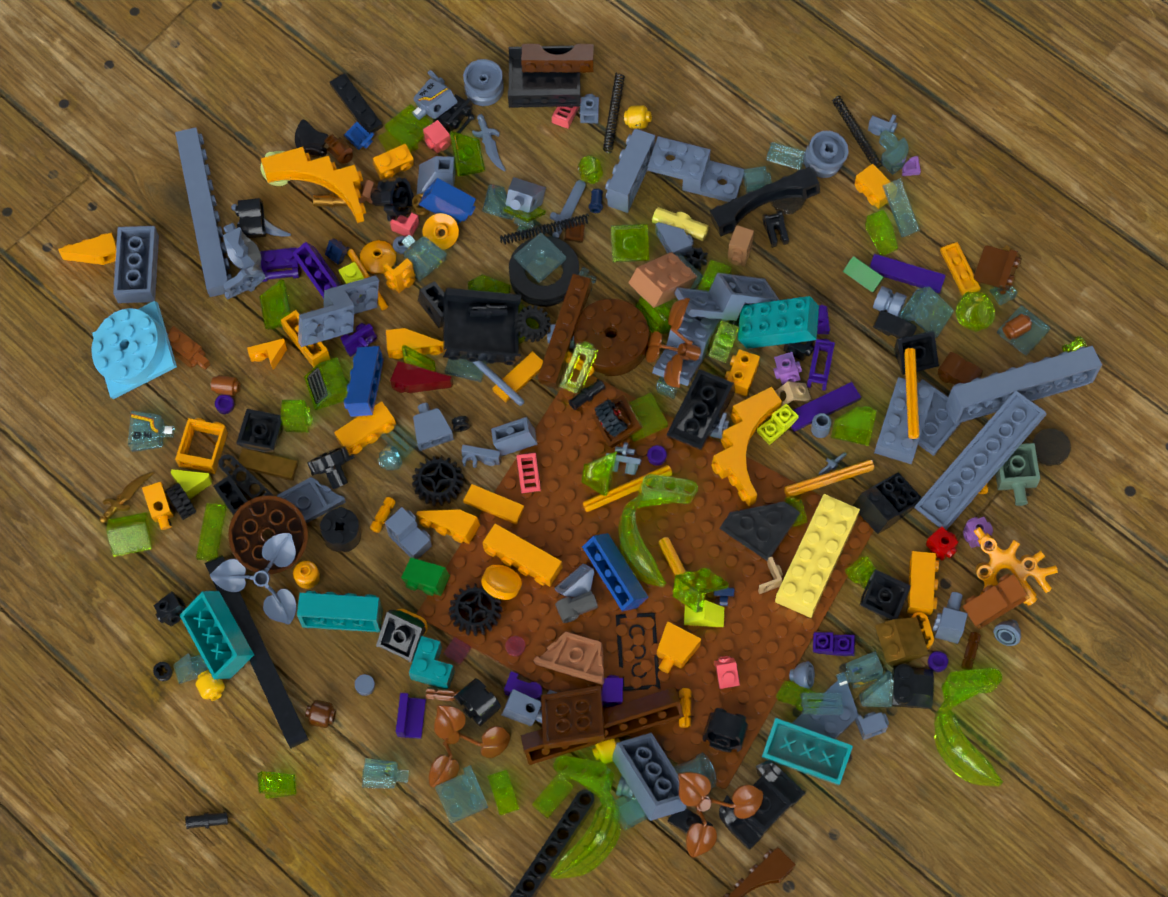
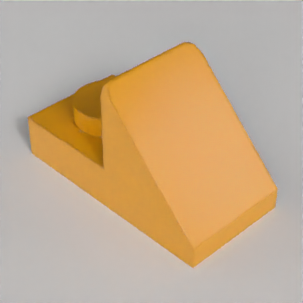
(273, 350)

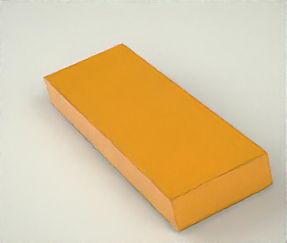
(959, 268)
(520, 375)
(493, 504)

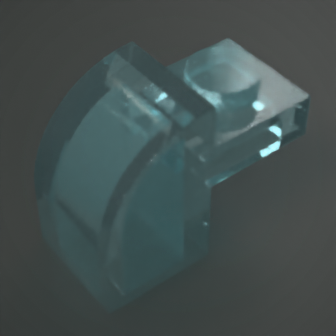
(896, 152)

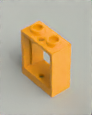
(198, 463)

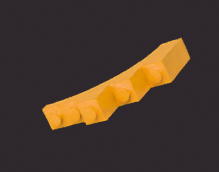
(298, 166)
(747, 418)

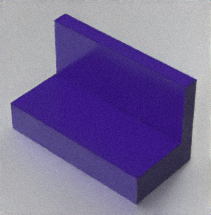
(410, 717)

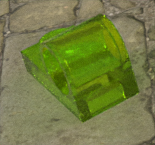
(860, 571)

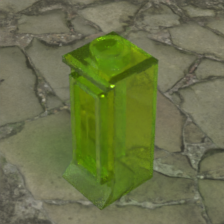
(586, 349)

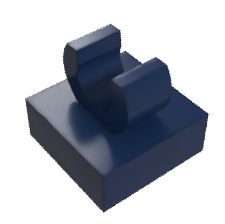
(336, 251)
(724, 595)

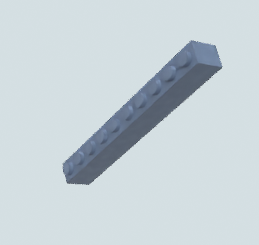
(203, 211)

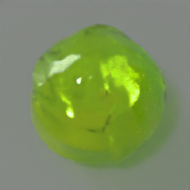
(975, 311)

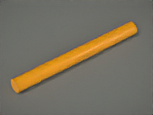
(354, 258)

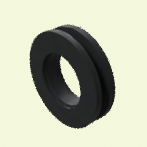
(544, 295)

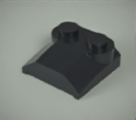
(260, 431)
(884, 595)
(401, 634)
(912, 687)

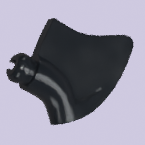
(310, 139)

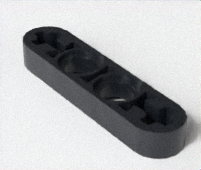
(248, 482)

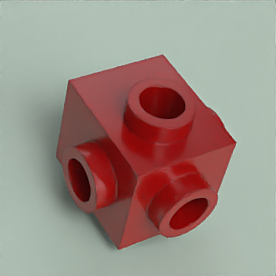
(942, 543)

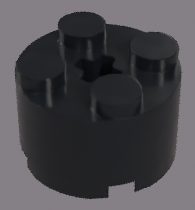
(331, 528)
(477, 702)
(725, 730)

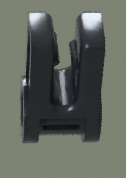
(776, 222)

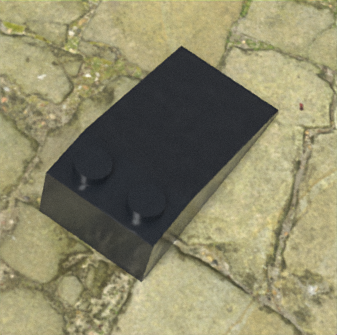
(701, 409)

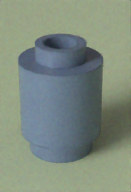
(821, 425)

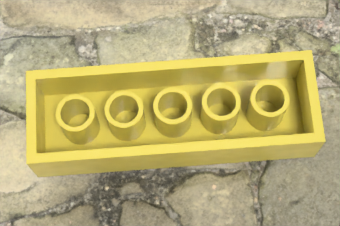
(817, 555)

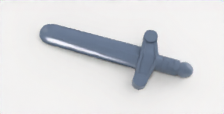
(569, 206)

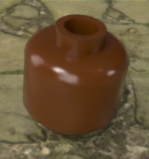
(321, 714)

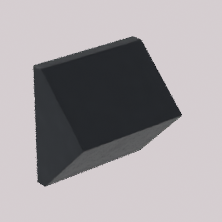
(924, 348)

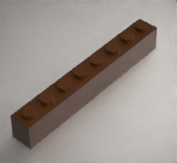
(618, 722)

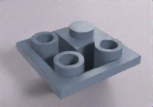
(434, 168)

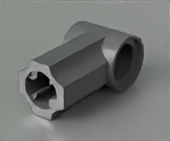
(571, 608)

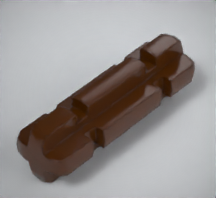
(971, 651)

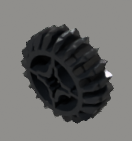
(423, 476)
(461, 603)

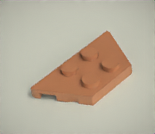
(575, 657)

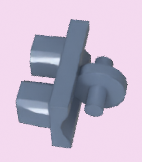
(631, 463)

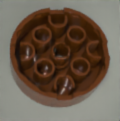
(617, 320)
(257, 516)

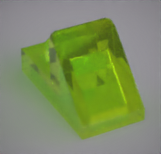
(276, 784)
(503, 792)

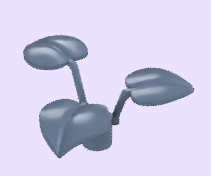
(278, 550)

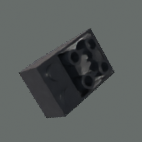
(887, 502)

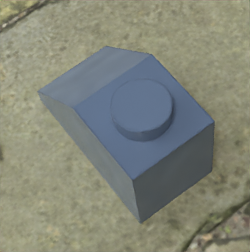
(673, 239)

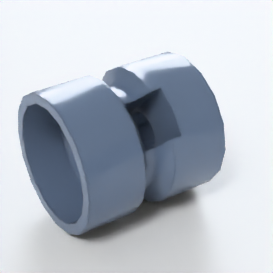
(889, 302)

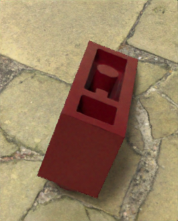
(417, 379)

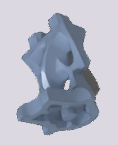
(245, 256)

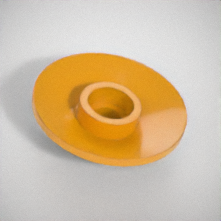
(435, 224)
(374, 264)

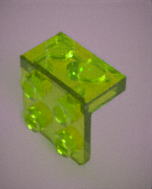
(692, 586)

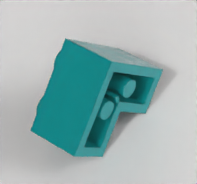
(426, 666)

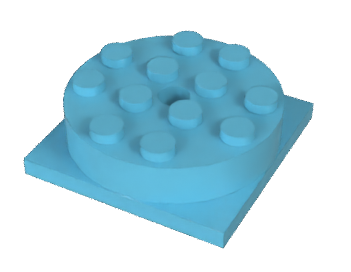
(132, 348)

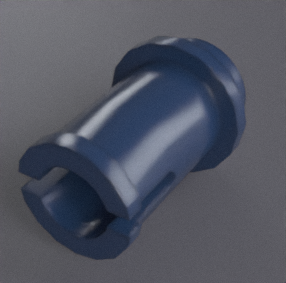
(596, 201)

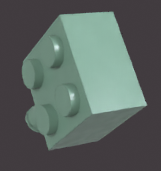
(1019, 473)

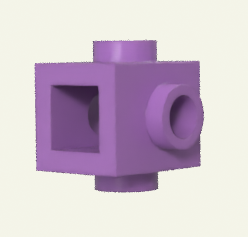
(787, 368)
(971, 525)

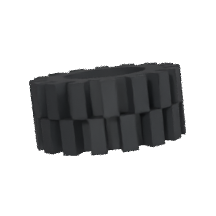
(528, 332)
(180, 501)

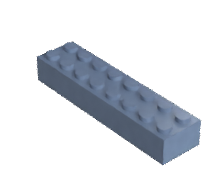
(1032, 381)

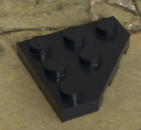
(761, 527)

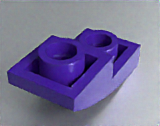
(832, 644)

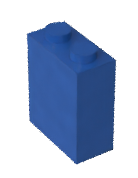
(446, 199)

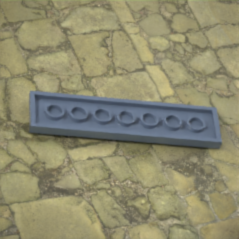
(980, 460)

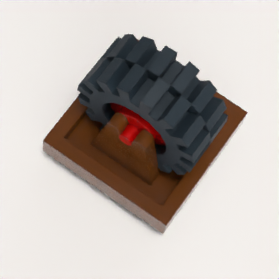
(616, 420)

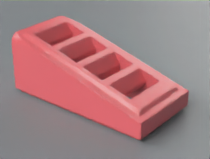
(563, 121)
(528, 457)

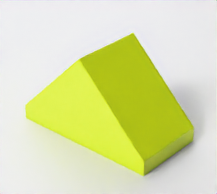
(192, 481)
(710, 616)

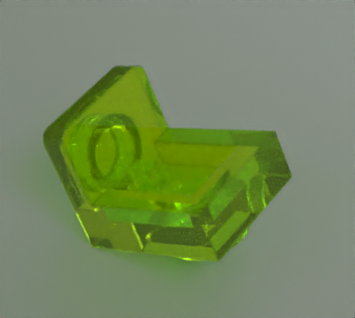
(797, 504)

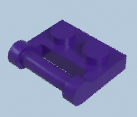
(279, 260)

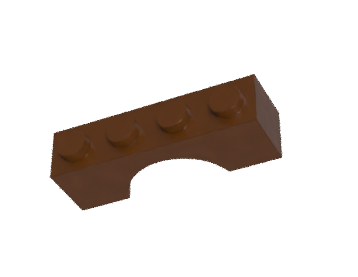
(536, 59)

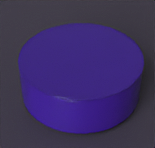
(224, 404)
(657, 455)
(937, 661)

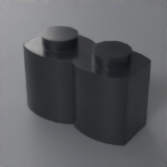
(251, 217)

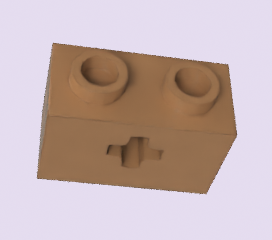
(740, 246)

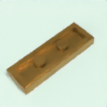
(268, 464)

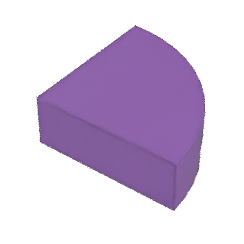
(911, 167)

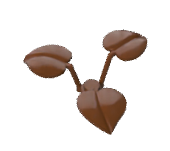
(685, 350)
(446, 726)
(694, 791)

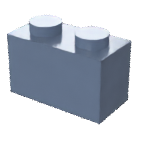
(514, 436)

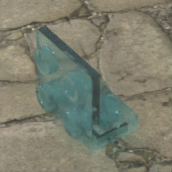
(927, 310)
(461, 796)

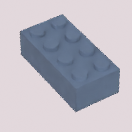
(630, 170)
(136, 264)
(894, 438)
(649, 775)

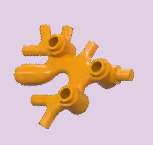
(1006, 558)

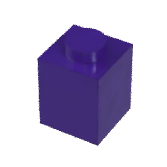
(612, 691)

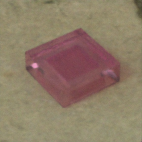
(457, 651)

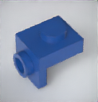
(359, 136)

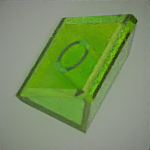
(466, 154)
(630, 243)
(275, 305)
(129, 534)

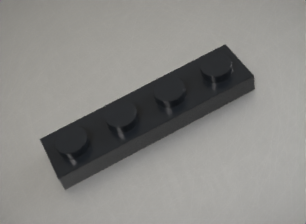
(356, 104)

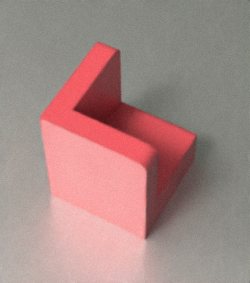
(405, 225)

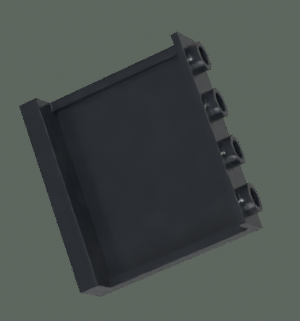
(542, 88)
(479, 337)

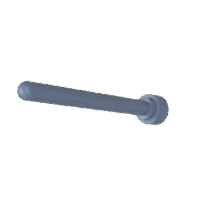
(499, 382)

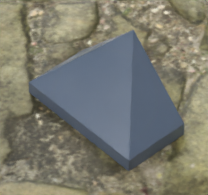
(577, 582)

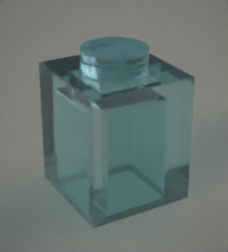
(756, 178)

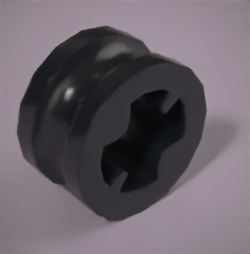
(460, 423)
(159, 666)

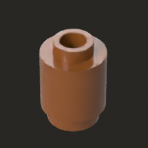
(1017, 326)
(225, 385)

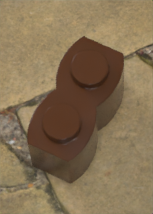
(958, 370)

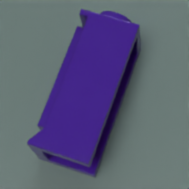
(822, 345)

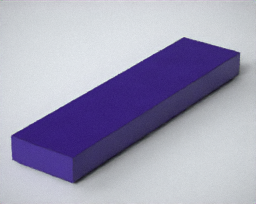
(907, 273)
(826, 404)

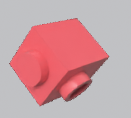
(437, 137)

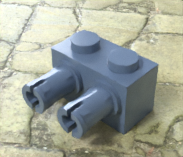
(951, 622)

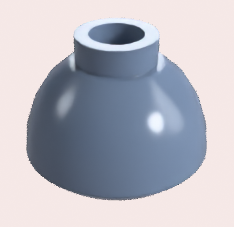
(1008, 632)
(803, 674)

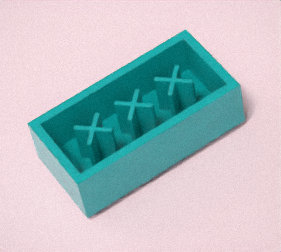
(778, 322)
(340, 611)
(216, 635)
(807, 751)

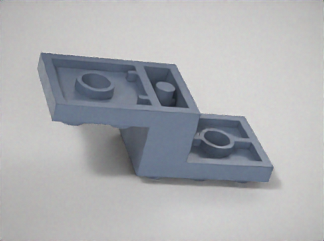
(696, 169)
(726, 296)
(338, 311)
(694, 329)

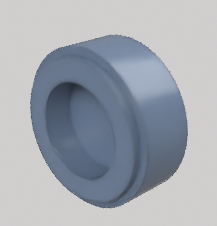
(364, 685)

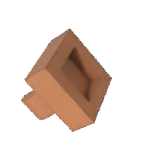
(366, 191)

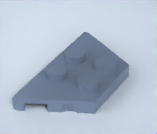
(312, 498)
(831, 725)

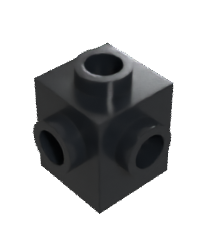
(169, 609)

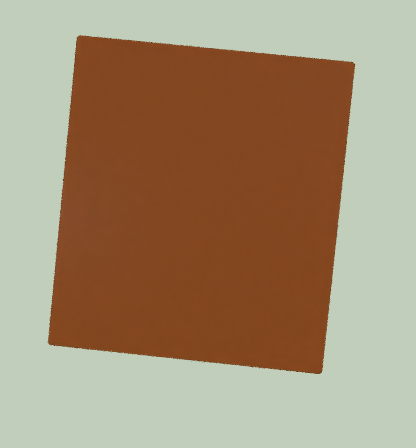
(756, 631)

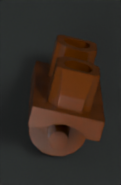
(339, 149)

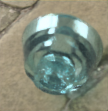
(390, 458)

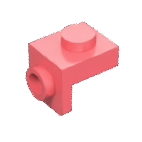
(726, 672)

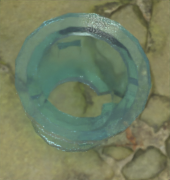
(700, 765)

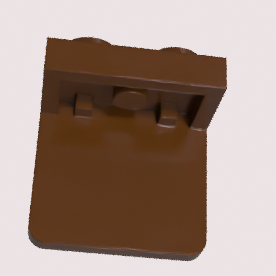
(997, 267)

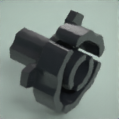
(393, 197)
(331, 465)

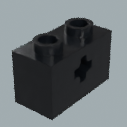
(431, 300)
(230, 494)

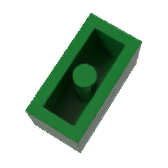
(425, 577)

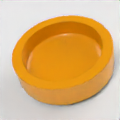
(501, 582)

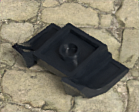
(778, 796)

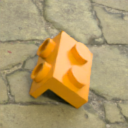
(400, 277)

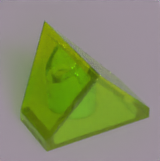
(599, 473)

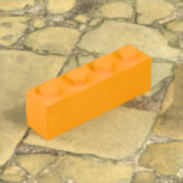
(522, 555)

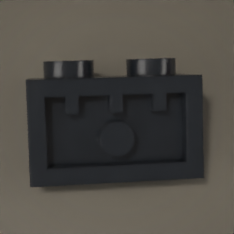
(452, 117)

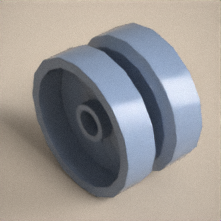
(483, 82)
(826, 154)

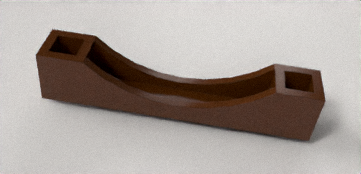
(558, 348)
(771, 871)

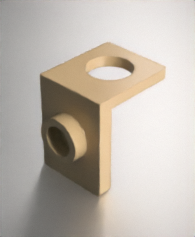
(794, 391)
(776, 573)

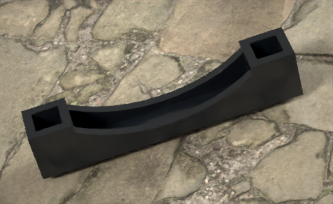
(800, 184)

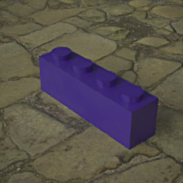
(316, 268)

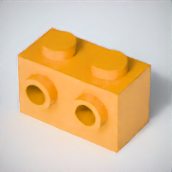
(393, 161)
(870, 184)
(743, 371)

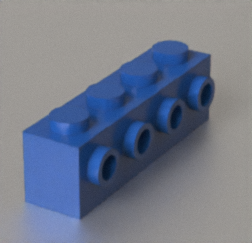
(364, 381)
(615, 572)

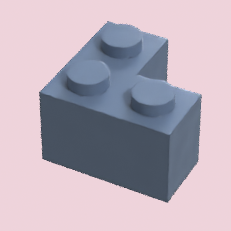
(405, 533)

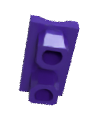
(362, 338)

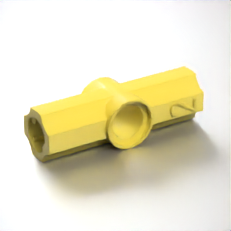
(681, 220)

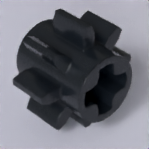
(697, 258)

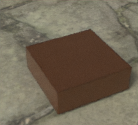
(574, 234)

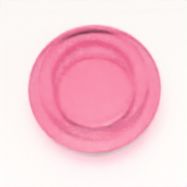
(515, 646)

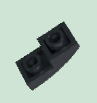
(893, 325)

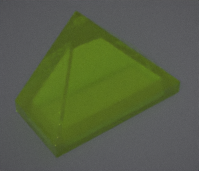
(417, 359)

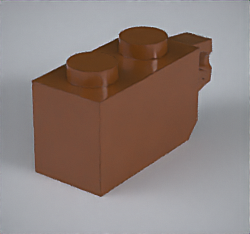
(186, 349)

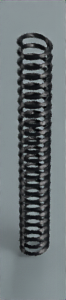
(611, 111)
(863, 136)
(543, 229)

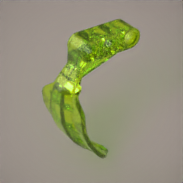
(631, 543)
(949, 738)
(605, 827)

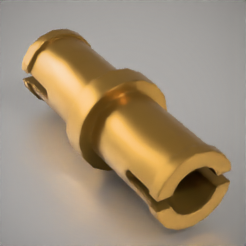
(328, 200)

